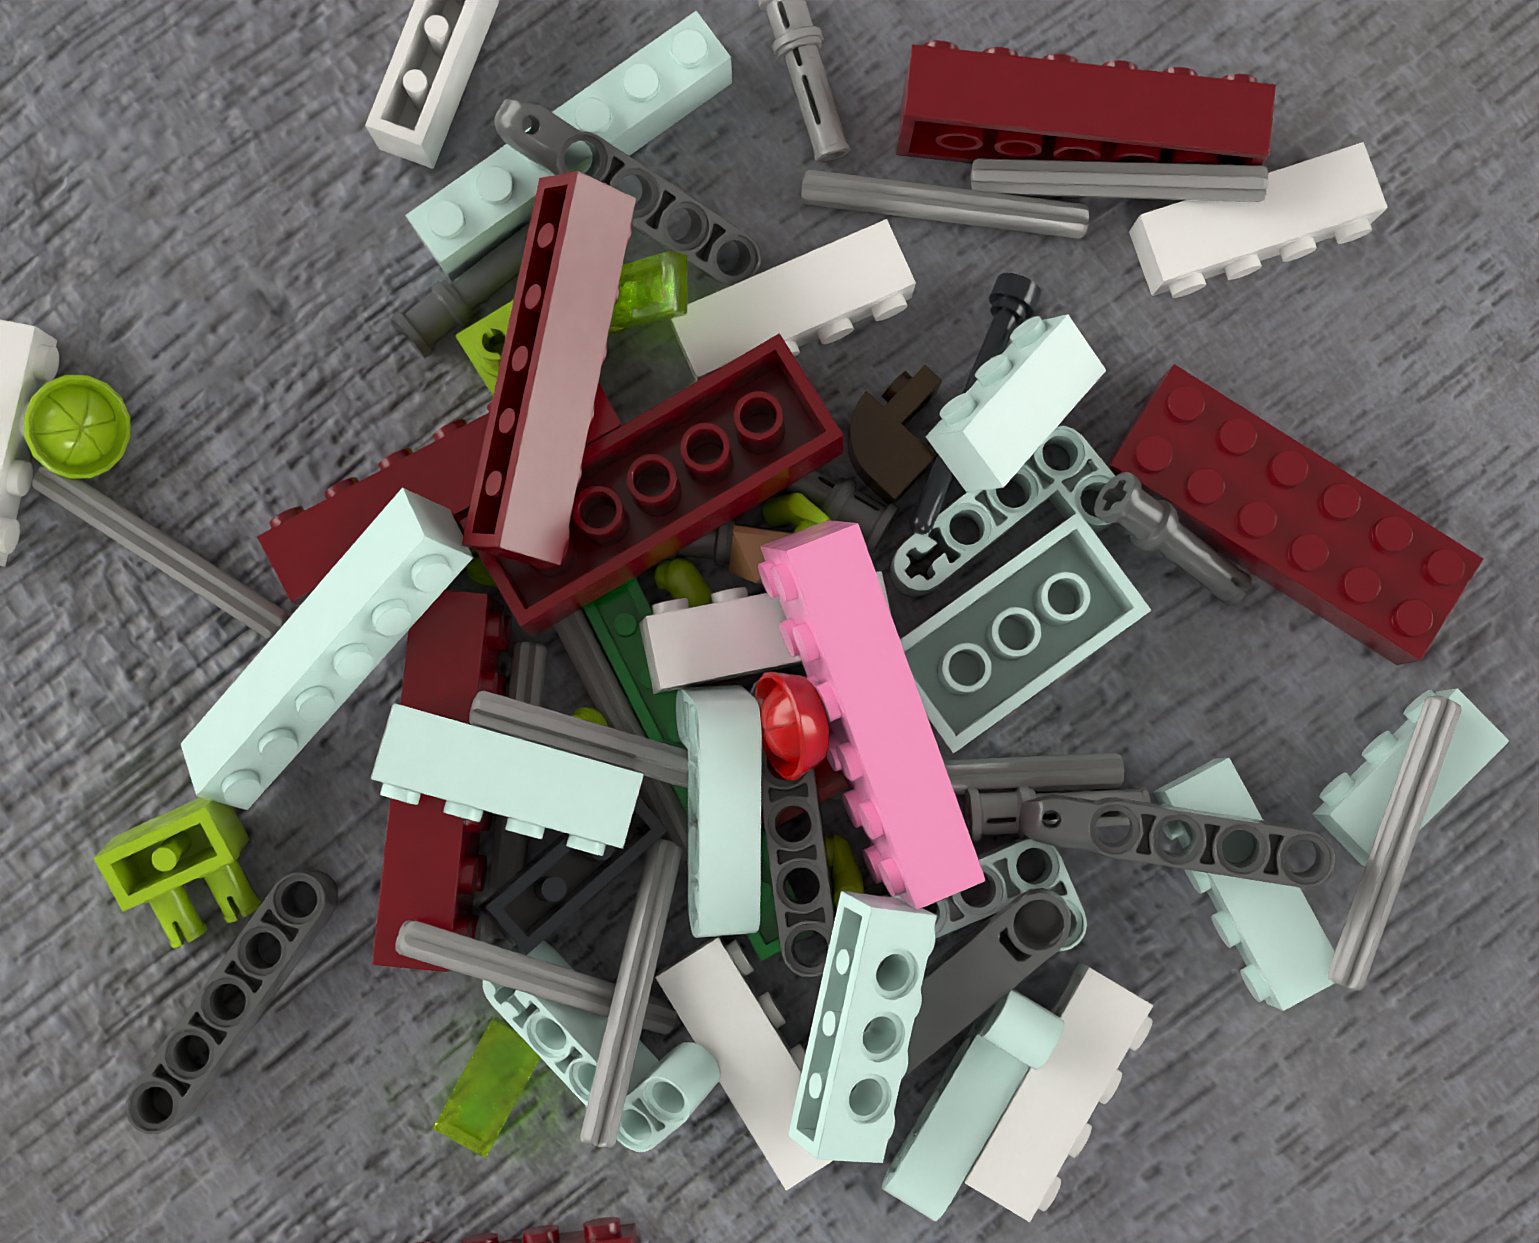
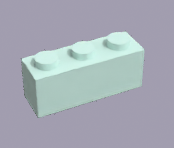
(1015, 402)
(1358, 802)

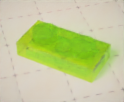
(650, 291)
(488, 1089)

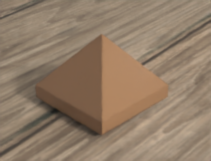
(747, 552)

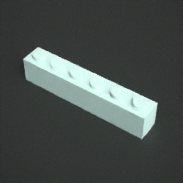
(621, 107)
(325, 650)

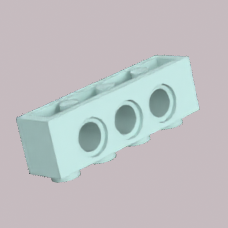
(838, 1054)

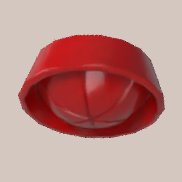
(791, 723)

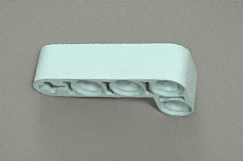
(995, 519)
(724, 807)
(1006, 885)
(570, 1042)
(970, 1101)

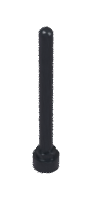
(1011, 301)

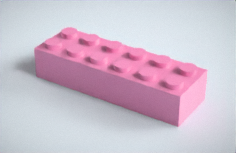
(872, 712)

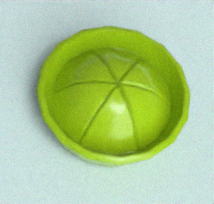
(77, 426)

